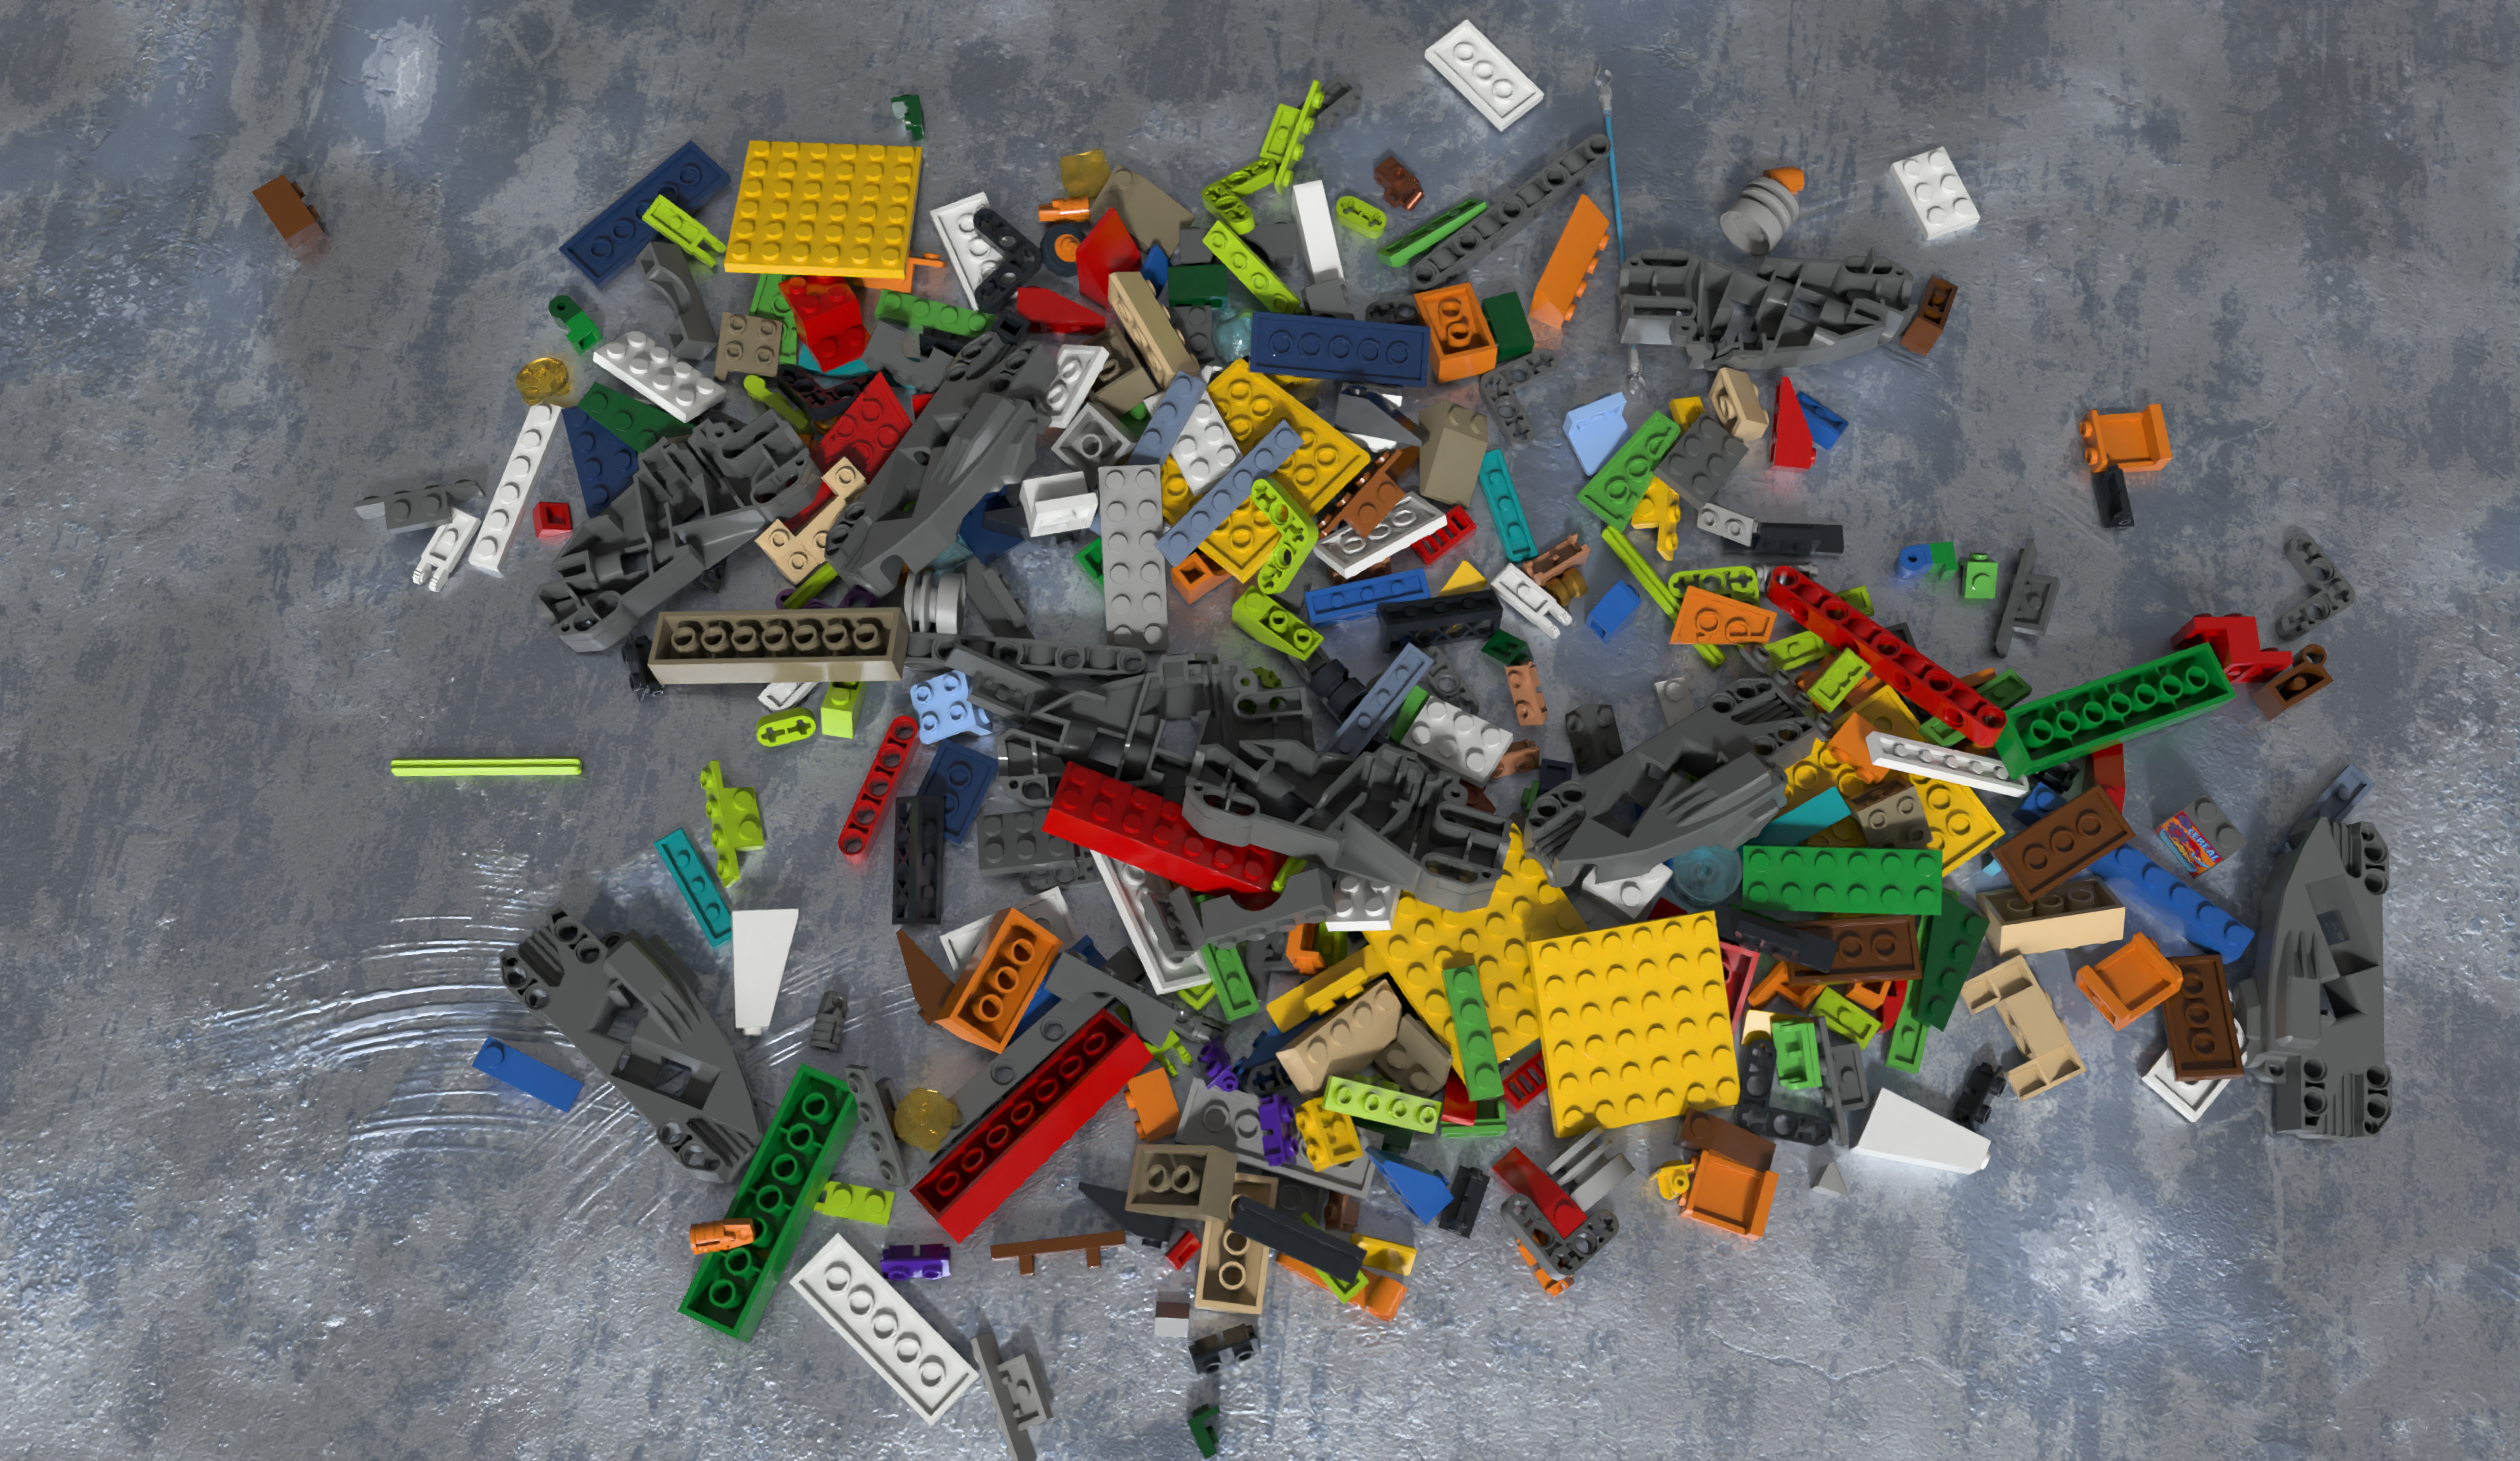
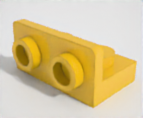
(1327, 1135)

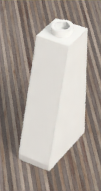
(1315, 233)
(758, 961)
(1917, 1136)

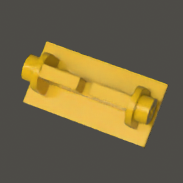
(1672, 1178)

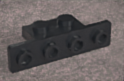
(1792, 539)
(1774, 939)

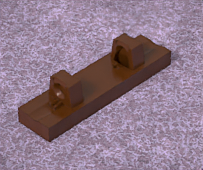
(1028, 1250)

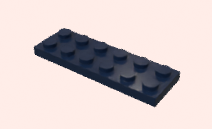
(619, 233)
(1338, 349)

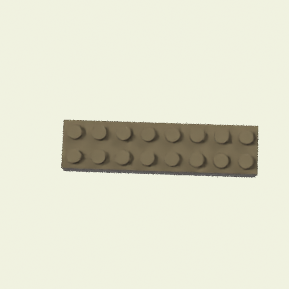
(779, 646)

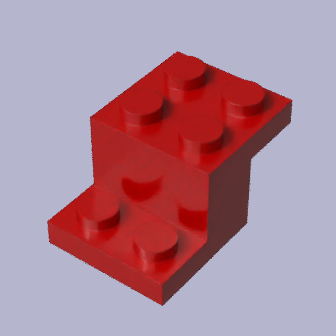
(826, 319)
(2235, 646)

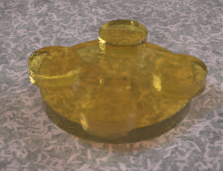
(1084, 174)
(542, 380)
(924, 1119)

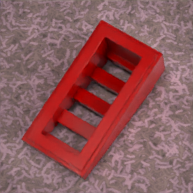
(1468, 530)
(1509, 1095)

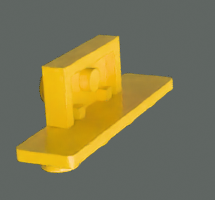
(1662, 510)
(1326, 989)

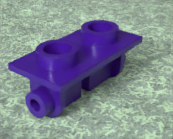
(1216, 1066)
(1277, 1115)
(900, 1264)

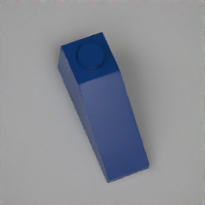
(527, 1075)
(1417, 1187)

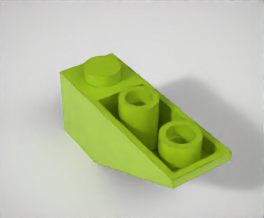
(1274, 625)
(843, 708)

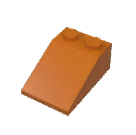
(1458, 332)

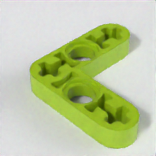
(1224, 195)
(1291, 536)
(1749, 594)

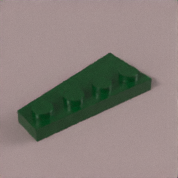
(630, 419)
(1946, 959)

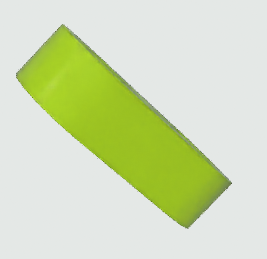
(1360, 217)
(785, 726)

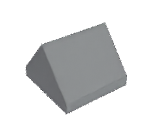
(1829, 1181)
(1172, 1319)

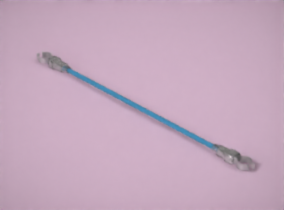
(1605, 95)

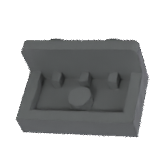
(1338, 101)
(1593, 736)
(1175, 922)

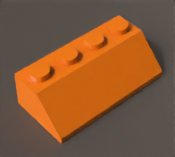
(1570, 264)
(999, 980)

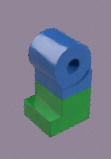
(1927, 559)

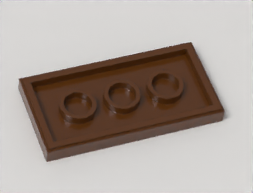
(2062, 843)
(1866, 952)
(2201, 1022)

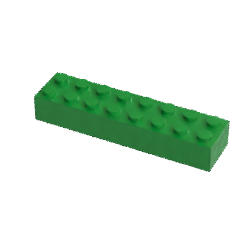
(2112, 710)
(779, 1198)

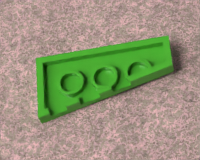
(770, 304)
(1628, 474)

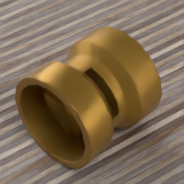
(1567, 587)

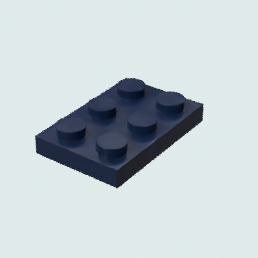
(964, 782)

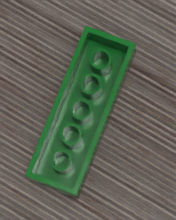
(1842, 879)

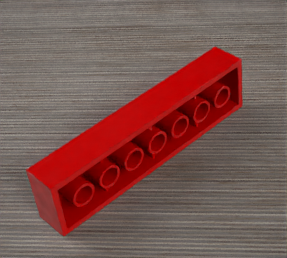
(1157, 838)
(1031, 1124)

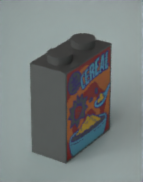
(2200, 835)

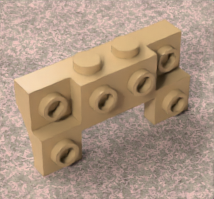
(805, 548)
(2031, 1023)

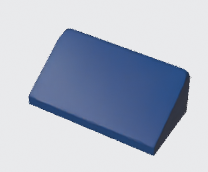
(1155, 269)
(1823, 423)

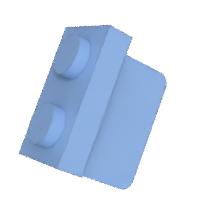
(1597, 431)
(943, 709)

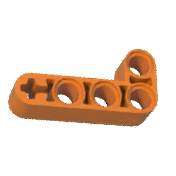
(1379, 1297)

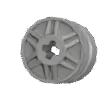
(1759, 216)
(940, 603)
(1590, 1168)

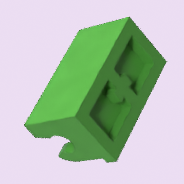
(1796, 1053)
(1489, 1121)

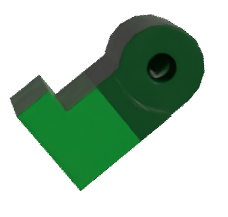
(570, 317)

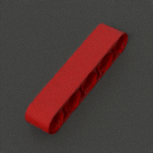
(879, 804)

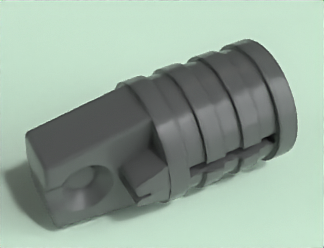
(829, 1022)
(1199, 1027)

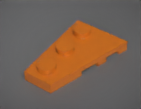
(1720, 620)

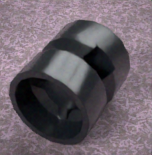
(1339, 689)

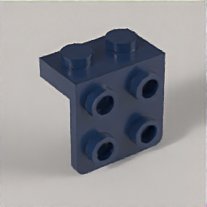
(984, 543)

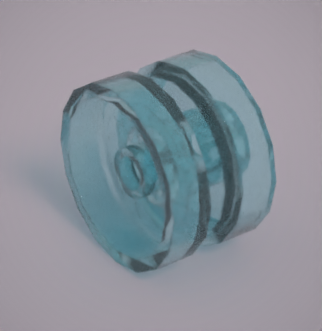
(1700, 891)

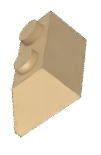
(1737, 405)

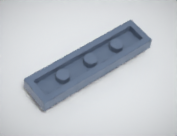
(2334, 803)

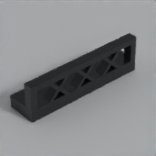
(1442, 615)
(922, 860)
(1297, 1240)

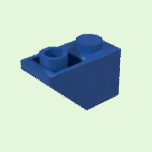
(1614, 611)

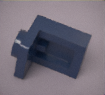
(1553, 774)

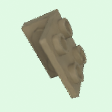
(747, 346)
(1891, 815)
(1415, 1060)

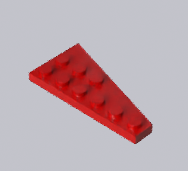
(863, 435)

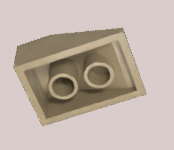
(1144, 210)
(1123, 379)
(1453, 452)
(1182, 1181)

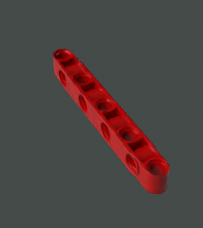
(1887, 655)

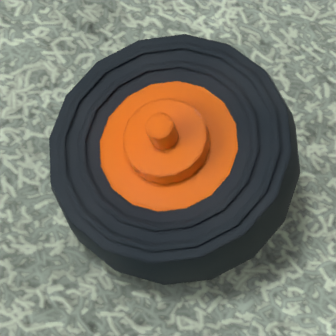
(1059, 249)

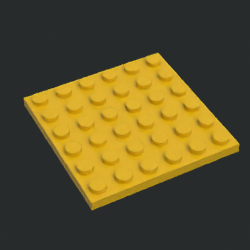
(825, 209)
(1311, 475)
(1953, 811)
(1491, 938)
(1634, 1022)

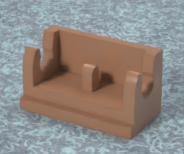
(1556, 561)

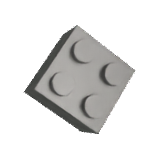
(1095, 441)

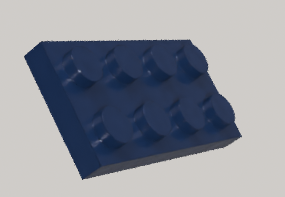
(601, 460)

